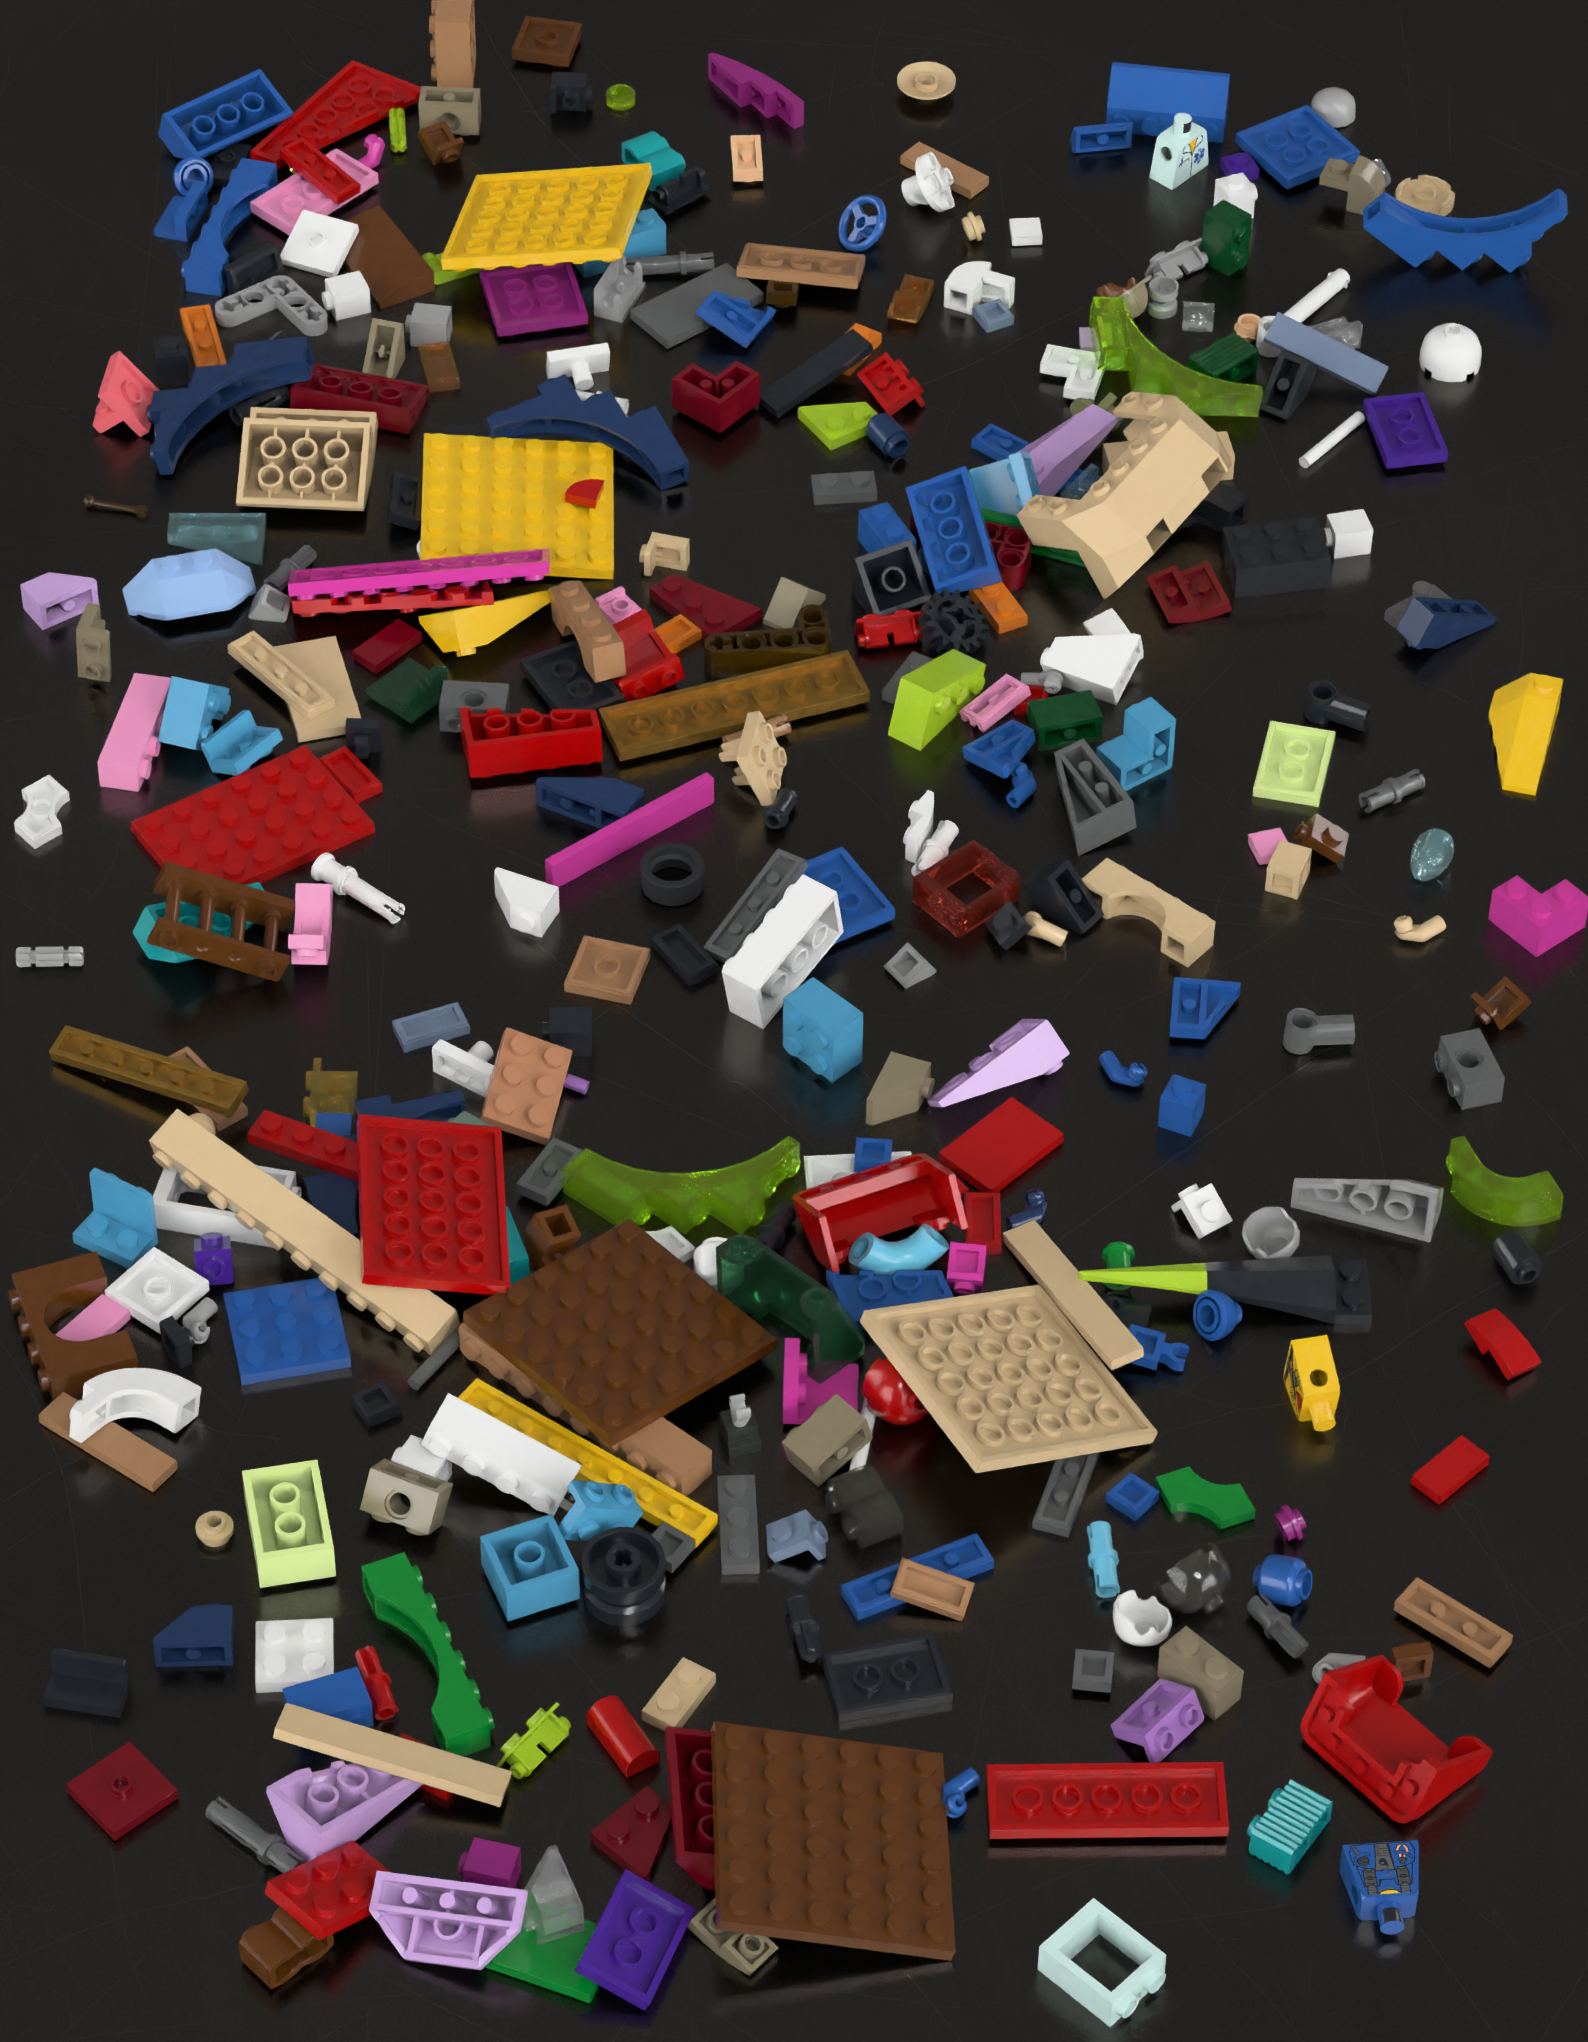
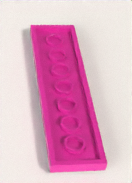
(410, 573)

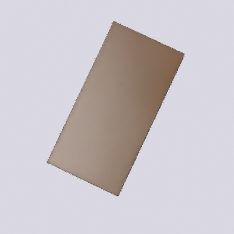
(932, 1589)

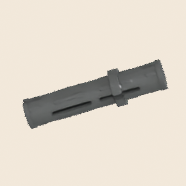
(673, 263)
(267, 1846)

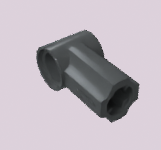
(1307, 1029)

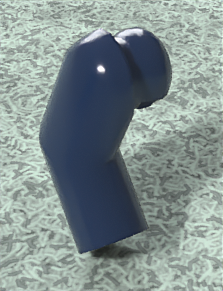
(1033, 1209)

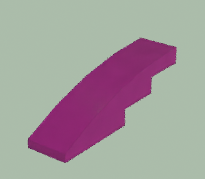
(752, 87)

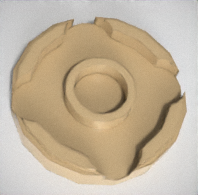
(1426, 194)

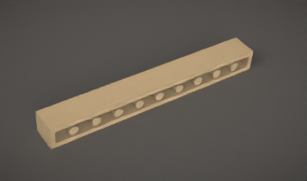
(298, 1228)

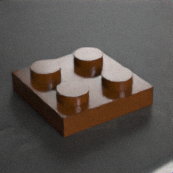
(547, 41)

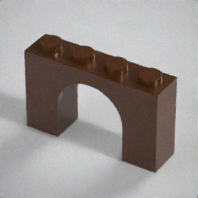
(48, 1294)

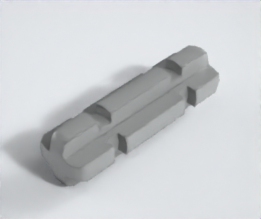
(50, 956)

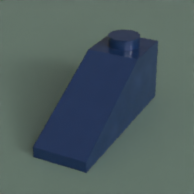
(1442, 621)
(589, 799)

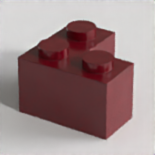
(716, 399)

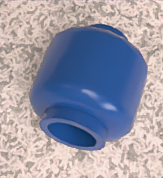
(1283, 1579)

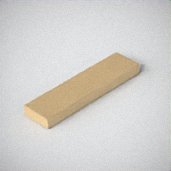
(281, 675)

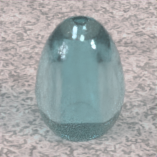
(1431, 854)

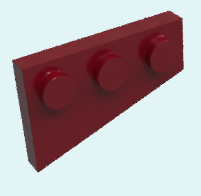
(704, 606)

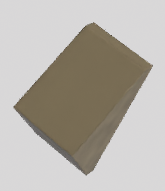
(385, 348)
(787, 602)

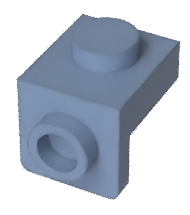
(795, 1535)

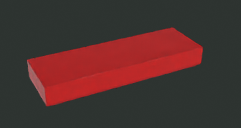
(319, 170)

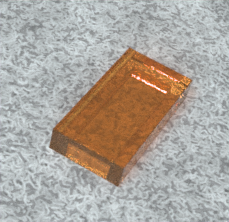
(439, 366)

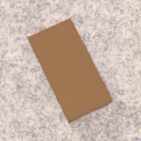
(801, 265)

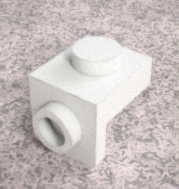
(1202, 1209)

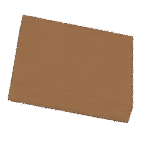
(607, 970)

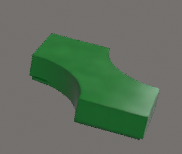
(1188, 1492)

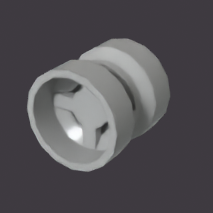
(1162, 299)

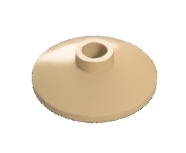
(926, 80)

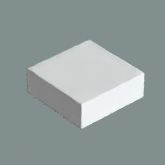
(1025, 231)

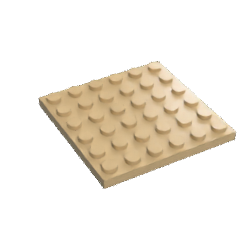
(1008, 1378)

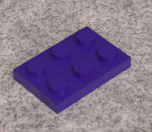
(1405, 430)
(634, 1940)

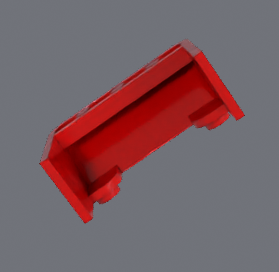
(879, 1203)

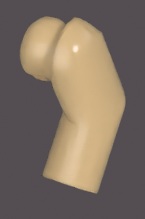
(1044, 929)
(1420, 933)

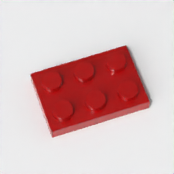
(328, 1889)

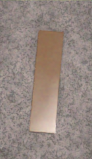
(113, 1446)

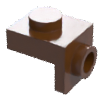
(440, 143)
(1322, 837)
(1500, 1004)

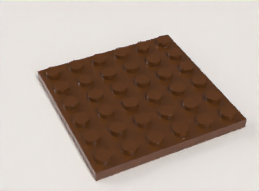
(620, 1332)
(831, 1841)

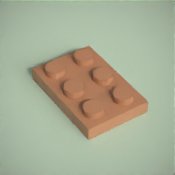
(526, 1086)

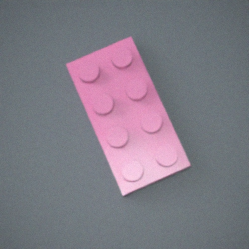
(286, 201)

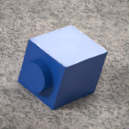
(1182, 1105)

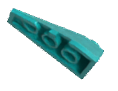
(187, 915)

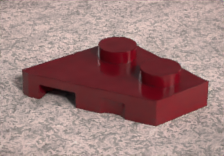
(635, 1832)

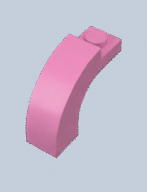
(312, 924)

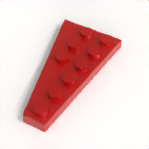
(341, 107)
(406, 602)

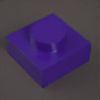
(1239, 163)

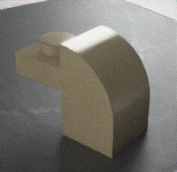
(1361, 180)

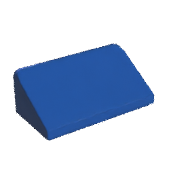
(1101, 137)

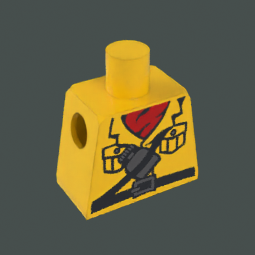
(1312, 1381)

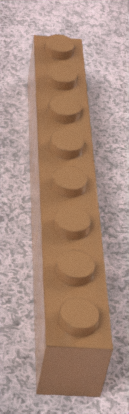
(656, 1449)

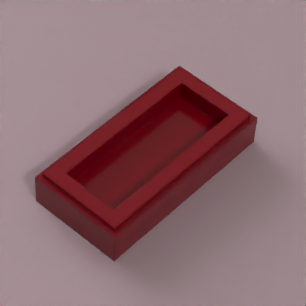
(387, 646)

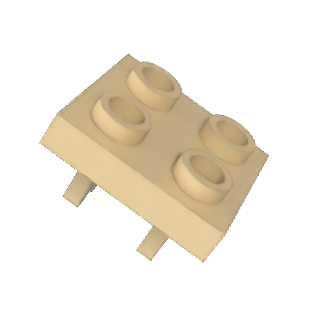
(758, 758)

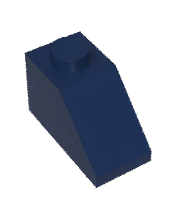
(197, 1638)

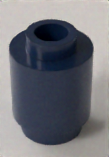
(888, 435)

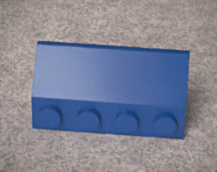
(1156, 94)
(223, 117)

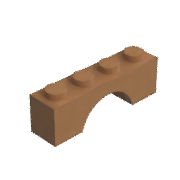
(599, 643)

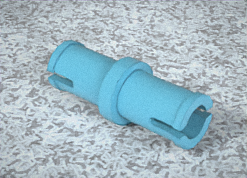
(1103, 1559)

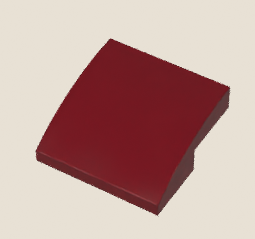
(1189, 594)

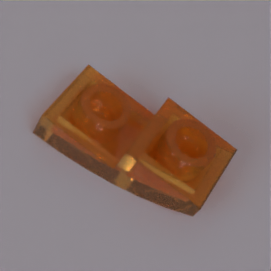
(911, 299)

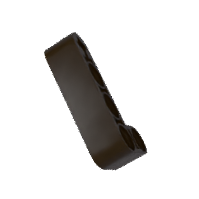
(758, 650)

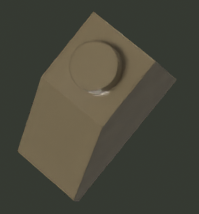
(899, 1088)

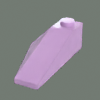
(334, 1804)

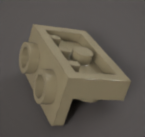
(93, 645)

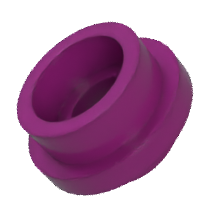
(1290, 1523)

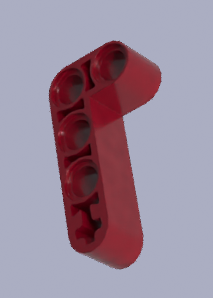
(1010, 548)

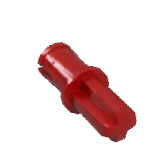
(376, 1683)

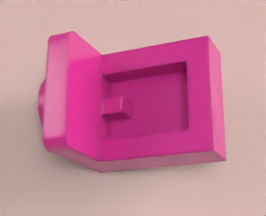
(966, 1267)

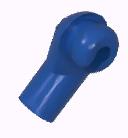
(1023, 784)
(1117, 1073)
(954, 1791)

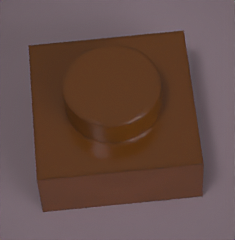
(1413, 1660)

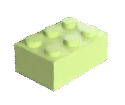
(288, 1523)

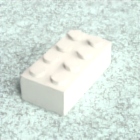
(782, 950)

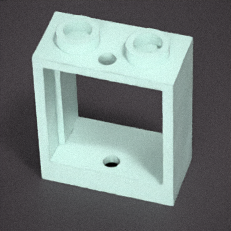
(1077, 1933)

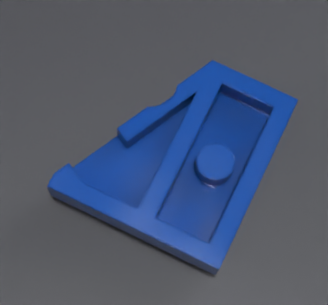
(1200, 1005)

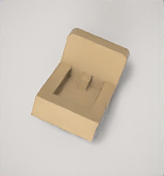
(665, 552)

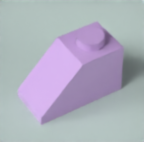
(57, 597)

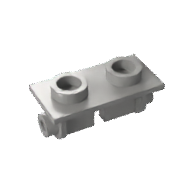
(1184, 255)

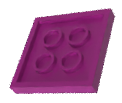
(533, 298)

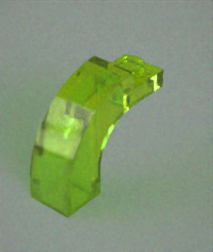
(1499, 1198)

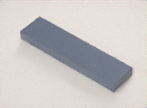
(1326, 353)

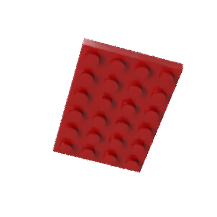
(257, 821)
(432, 1205)

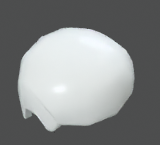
(1140, 1621)

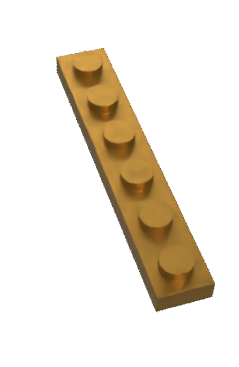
(149, 1070)

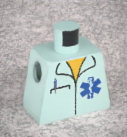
(1179, 152)

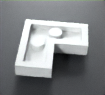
(1078, 367)

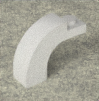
(138, 1394)

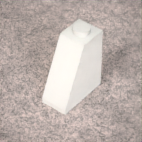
(1095, 662)

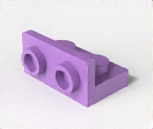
(1160, 1719)

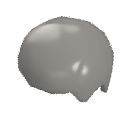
(1335, 106)
(1270, 1233)

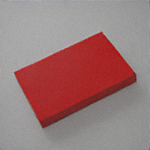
(1001, 1147)

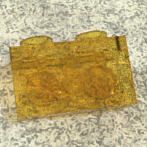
(329, 1092)

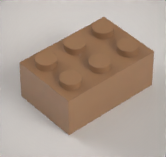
(453, 43)

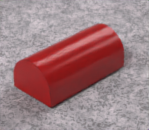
(621, 1736)

